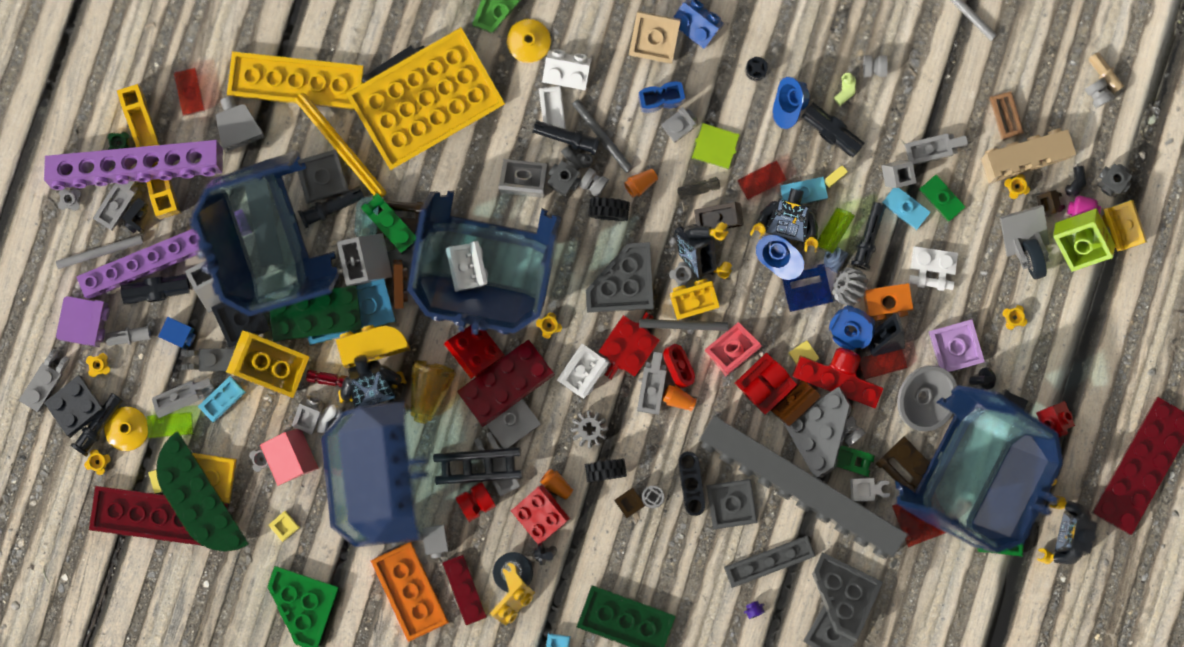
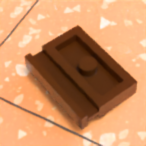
(400, 294)
(795, 403)

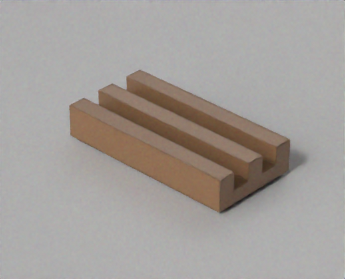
(1000, 97)

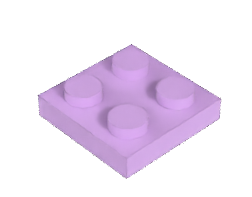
(956, 346)

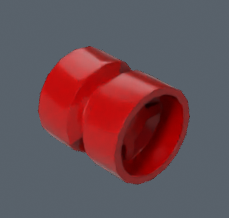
(475, 502)

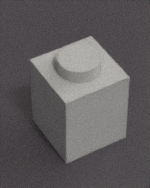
(898, 174)
(435, 541)

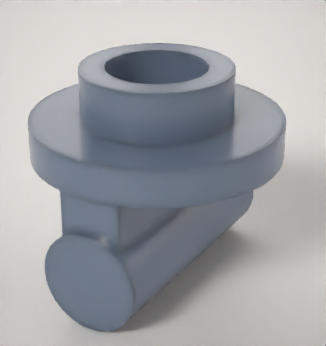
(835, 260)

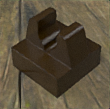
(1051, 202)
(629, 503)

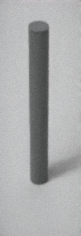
(604, 138)
(682, 324)

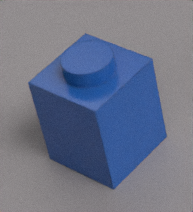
(177, 333)

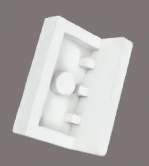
(566, 69)
(467, 266)
(583, 371)

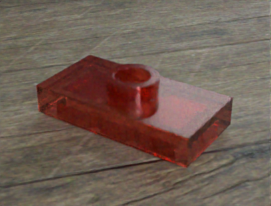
(189, 92)
(761, 180)
(882, 364)

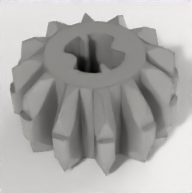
(850, 286)
(583, 434)

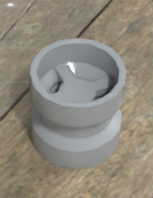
(876, 66)
(1099, 98)
(598, 184)
(855, 435)
(650, 499)

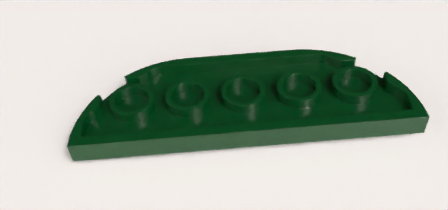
(196, 498)

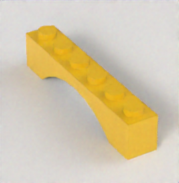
(144, 134)

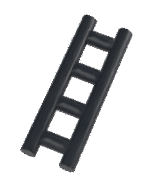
(488, 475)

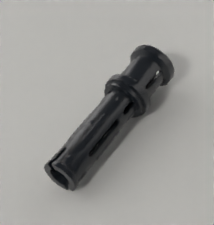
(577, 140)
(321, 211)
(866, 245)
(113, 401)

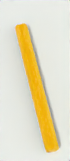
(339, 145)

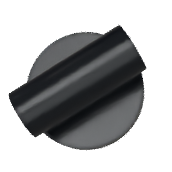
(985, 378)
(542, 554)

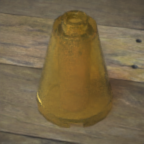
(428, 389)

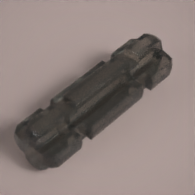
(698, 188)

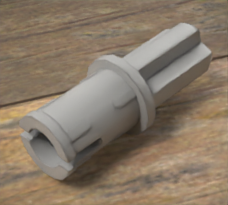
(128, 336)

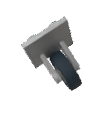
(1026, 236)

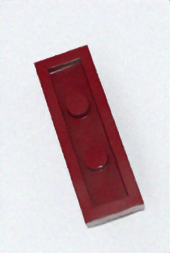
(464, 590)

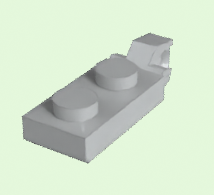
(934, 148)
(116, 204)
(652, 386)
(181, 396)

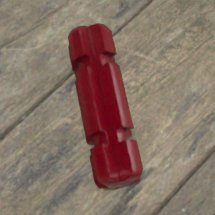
(324, 378)

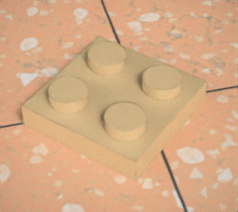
(654, 37)

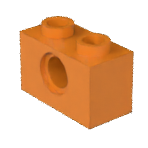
(898, 293)

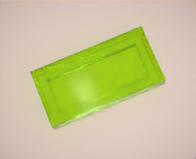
(835, 230)
(169, 424)

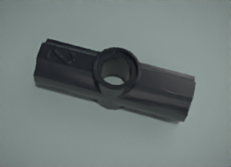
(832, 130)
(155, 289)

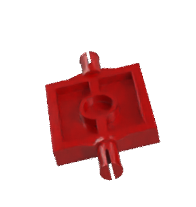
(628, 346)

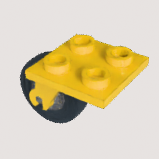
(513, 575)

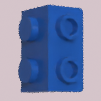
(698, 22)

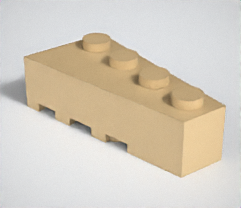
(1028, 155)

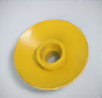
(531, 51)
(134, 436)

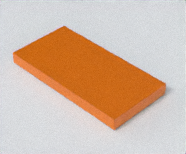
(409, 591)

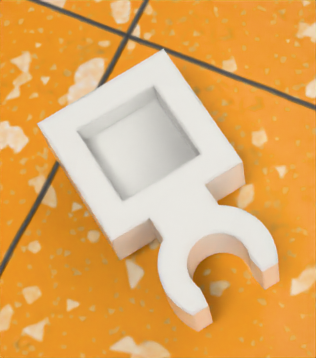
(865, 490)

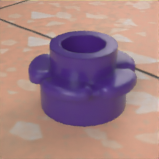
(754, 609)

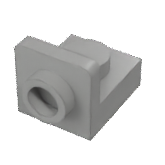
(679, 124)
(308, 414)

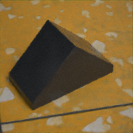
(888, 337)

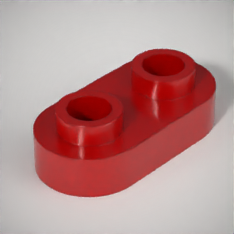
(679, 365)

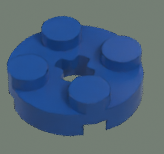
(856, 318)

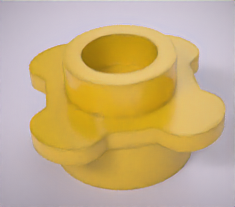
(1018, 180)
(1018, 312)
(555, 326)
(102, 360)
(91, 462)

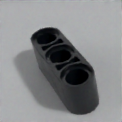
(693, 472)

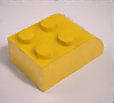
(371, 342)
(267, 364)

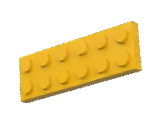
(285, 78)

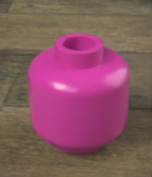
(1082, 205)

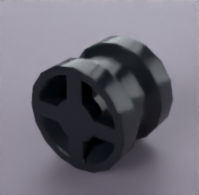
(758, 65)

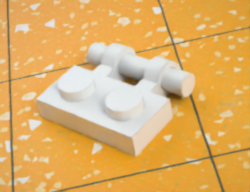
(933, 261)

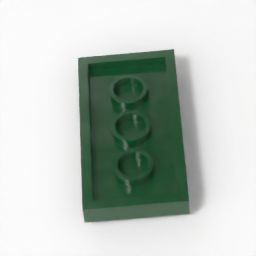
(318, 316)
(624, 620)

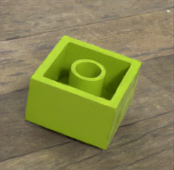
(1084, 240)

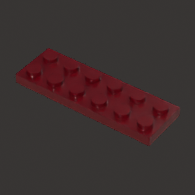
(1142, 467)
(137, 515)

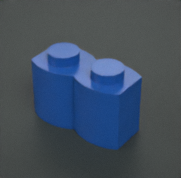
(666, 96)

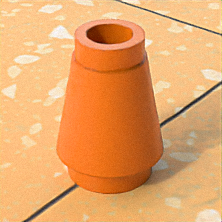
(639, 183)
(678, 398)
(556, 484)

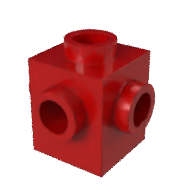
(1057, 418)

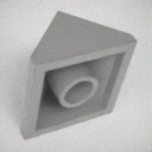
(523, 178)

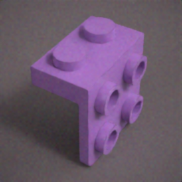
(82, 321)

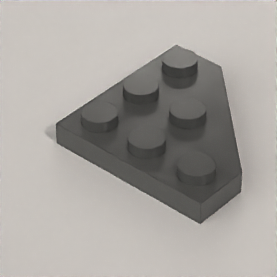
(624, 282)
(821, 432)
(846, 594)

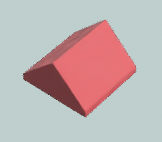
(732, 348)
(289, 456)

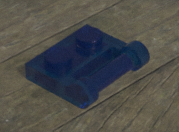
(809, 295)

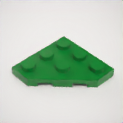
(302, 604)

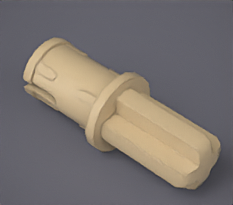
(1106, 72)

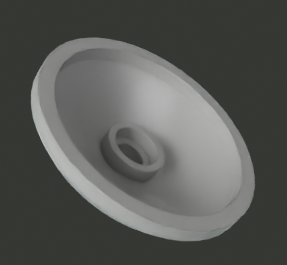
(923, 412)

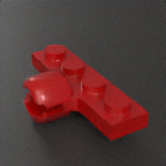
(841, 374)

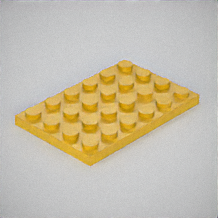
(425, 98)

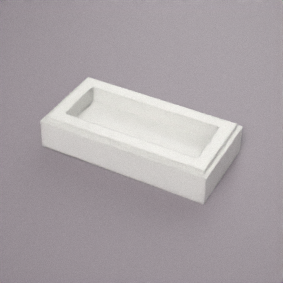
(552, 106)

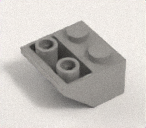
(364, 259)
(202, 285)

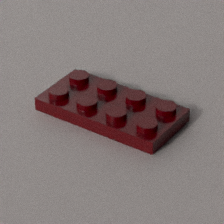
(505, 383)

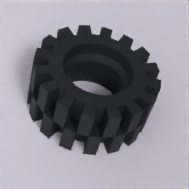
(609, 209)
(605, 470)

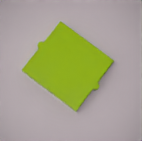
(715, 146)

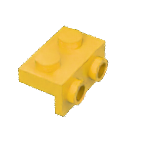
(1124, 225)
(694, 300)

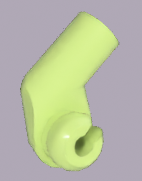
(848, 89)

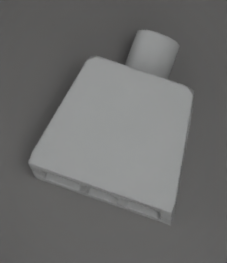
(236, 125)

